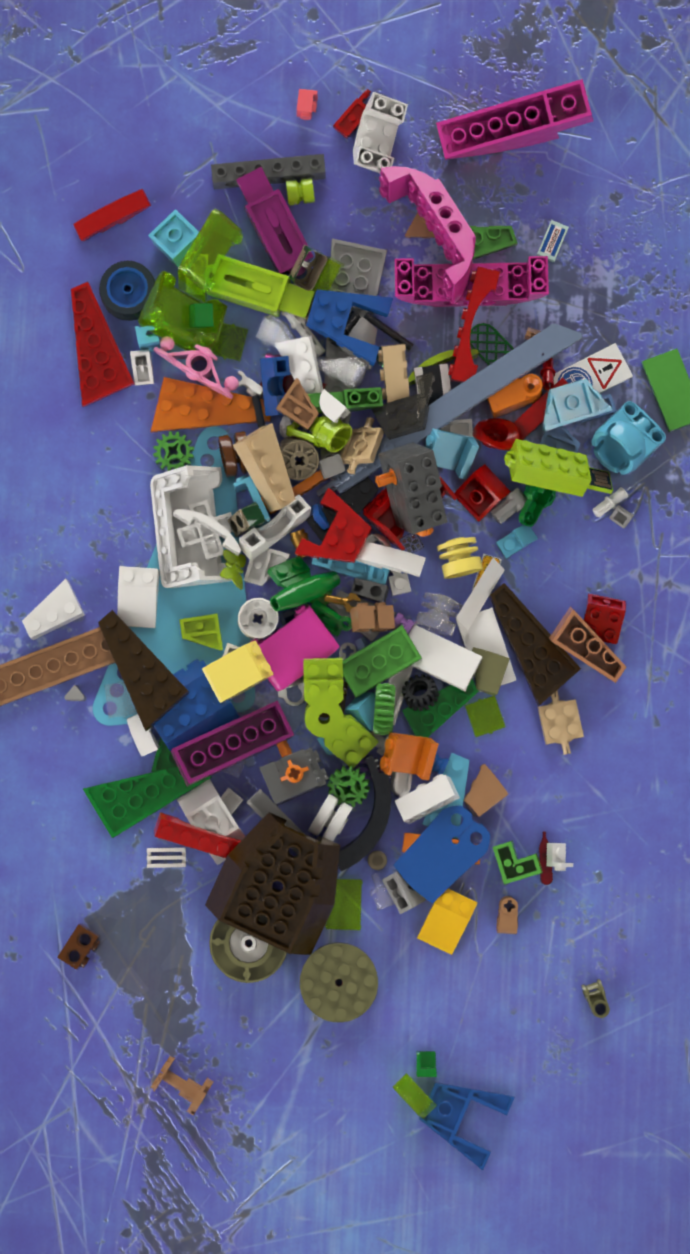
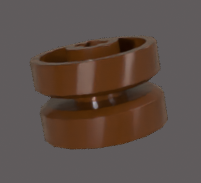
(229, 455)

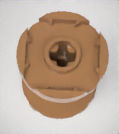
(188, 1089)

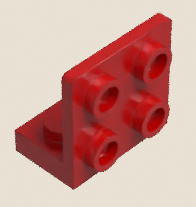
(605, 617)

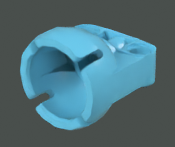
(627, 439)

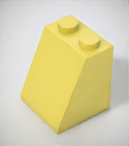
(237, 671)

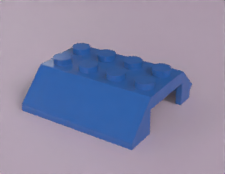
(196, 712)

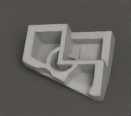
(365, 332)

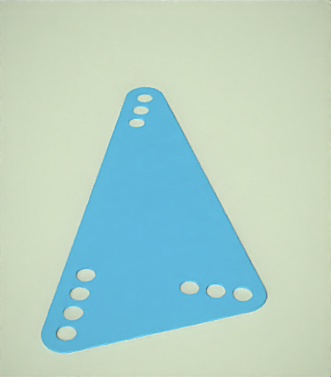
(189, 602)

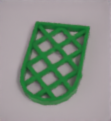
(496, 342)

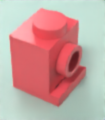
(306, 103)

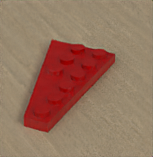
(98, 356)

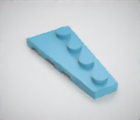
(456, 769)

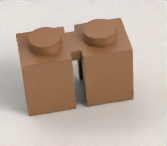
(377, 618)

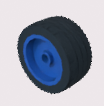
(117, 280)

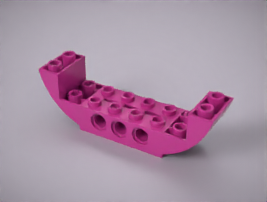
(441, 218)
(516, 282)

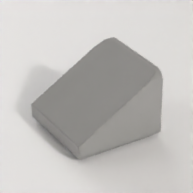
(331, 465)

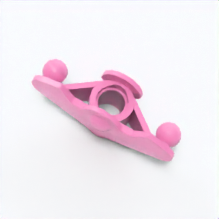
(202, 353)

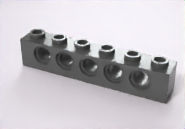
(276, 170)

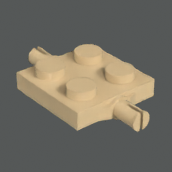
(362, 446)
(560, 722)

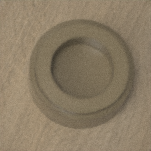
(377, 860)

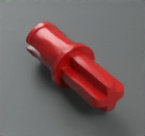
(547, 374)

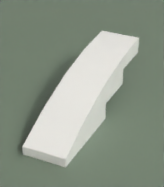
(391, 559)

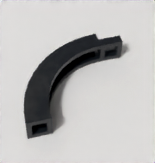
(376, 825)

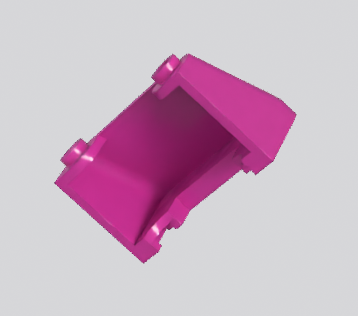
(297, 640)

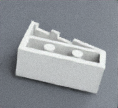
(53, 612)

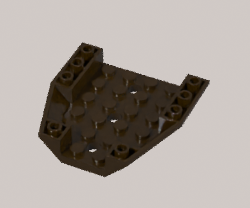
(247, 889)

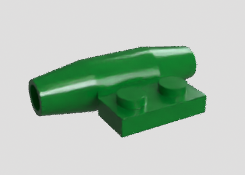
(299, 584)

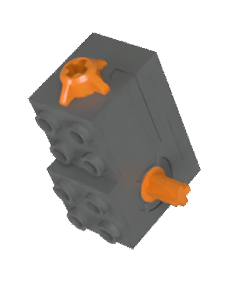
(413, 488)
(293, 774)

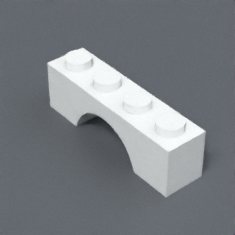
(260, 539)

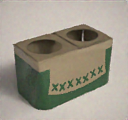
(312, 276)
(246, 519)

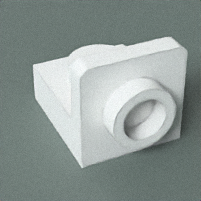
(557, 856)

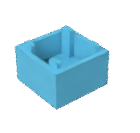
(174, 237)

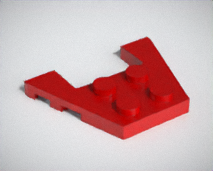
(344, 536)

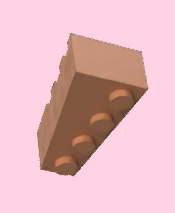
(583, 643)

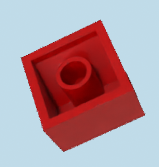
(481, 492)

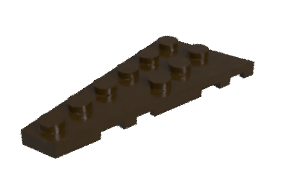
(147, 679)

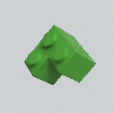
(512, 867)

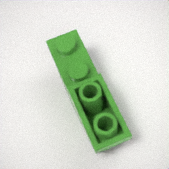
(353, 399)

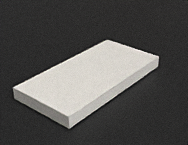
(486, 635)
(444, 658)

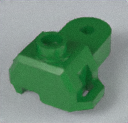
(537, 500)

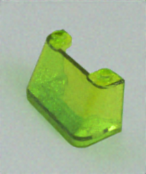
(169, 314)

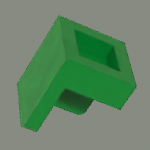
(201, 315)
(426, 1064)

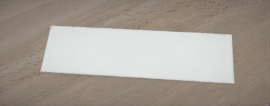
(480, 593)

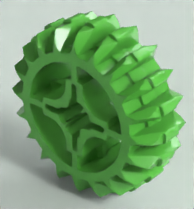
(384, 709)

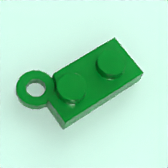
(331, 619)

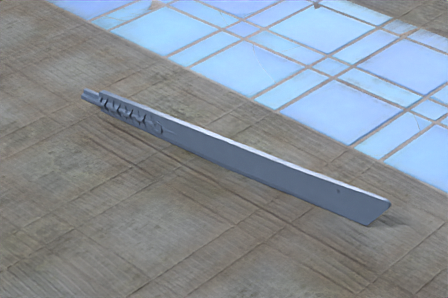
(468, 395)

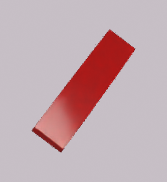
(112, 214)
(534, 416)

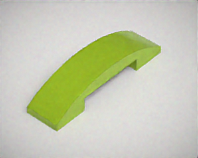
(438, 359)

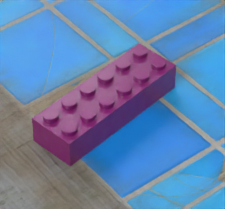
(232, 743)

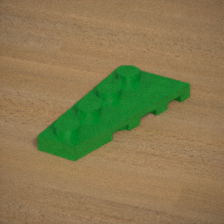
(449, 702)

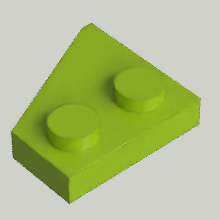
(202, 630)

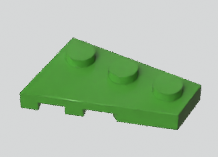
(492, 239)

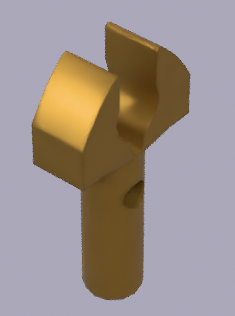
(342, 601)

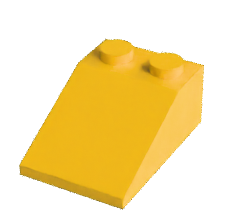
(447, 921)

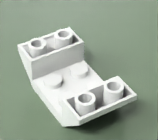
(378, 132)
(207, 811)

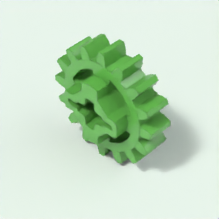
(178, 445)
(352, 794)

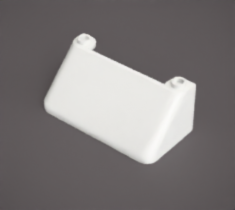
(177, 491)

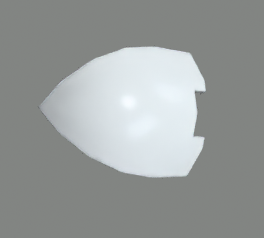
(332, 407)

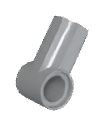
(513, 503)

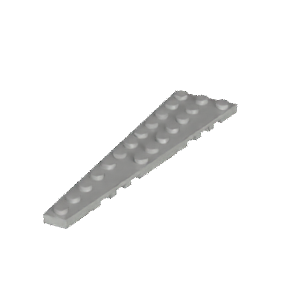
(358, 276)

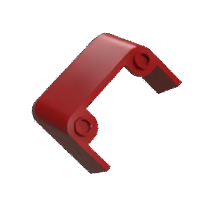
(381, 515)

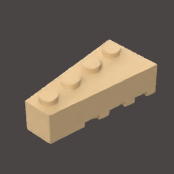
(266, 466)

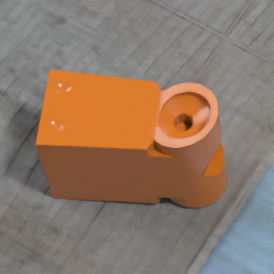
(516, 395)

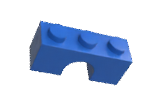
(272, 373)

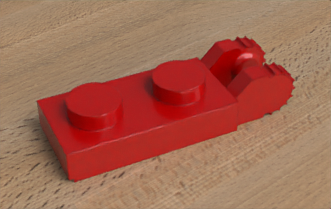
(351, 117)

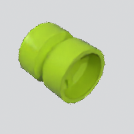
(300, 191)

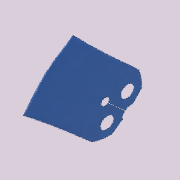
(435, 860)

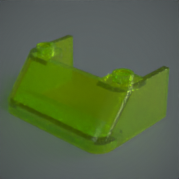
(207, 253)

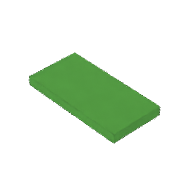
(670, 387)
(379, 661)

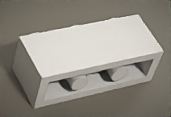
(426, 798)

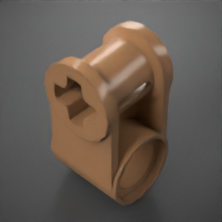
(507, 919)

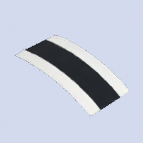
(442, 380)

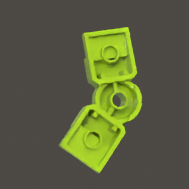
(323, 693)

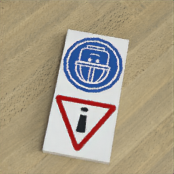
(601, 369)

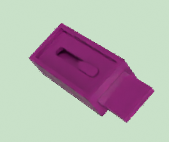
(273, 222)

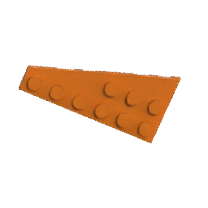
(197, 406)

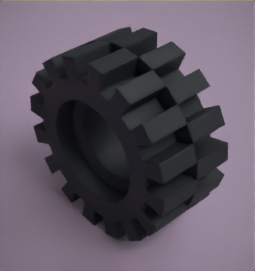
(417, 684)

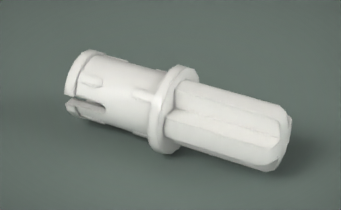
(610, 502)

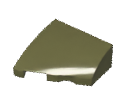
(490, 671)

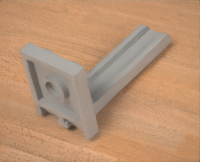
(263, 805)

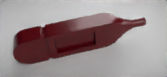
(546, 876)

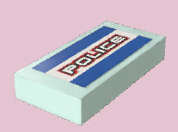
(552, 240)

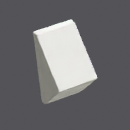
(142, 367)

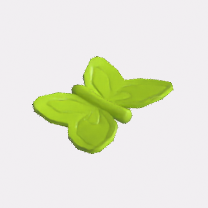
(233, 568)

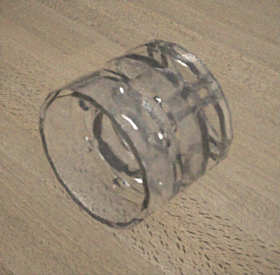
(438, 614)

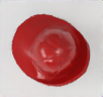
(496, 433)

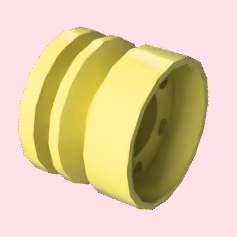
(459, 557)

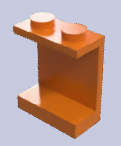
(409, 755)

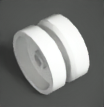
(331, 819)

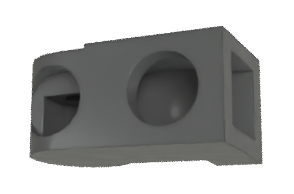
(370, 590)

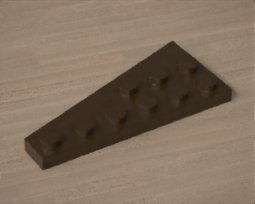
(541, 660)

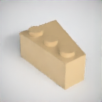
(394, 372)

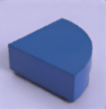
(319, 516)

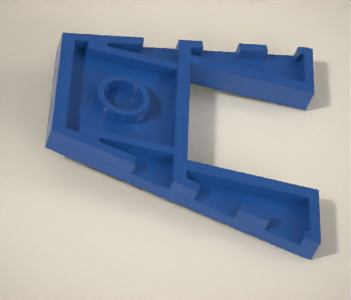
(331, 312)
(450, 1110)

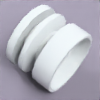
(257, 607)

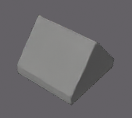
(621, 516)
(75, 694)

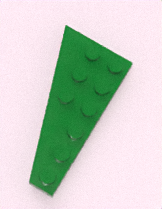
(135, 798)

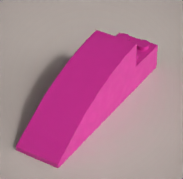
(516, 122)

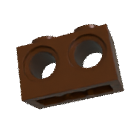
(75, 943)

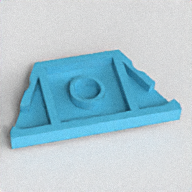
(572, 403)

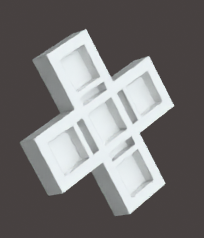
(198, 533)

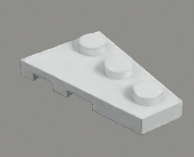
(302, 362)

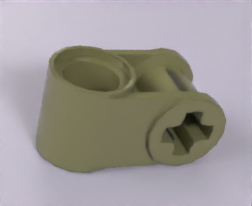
(596, 997)

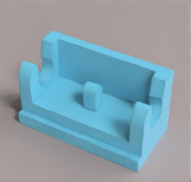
(149, 341)

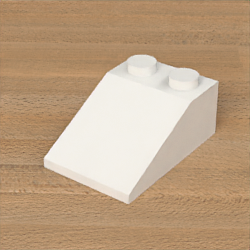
(138, 596)

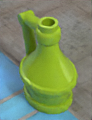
(323, 433)

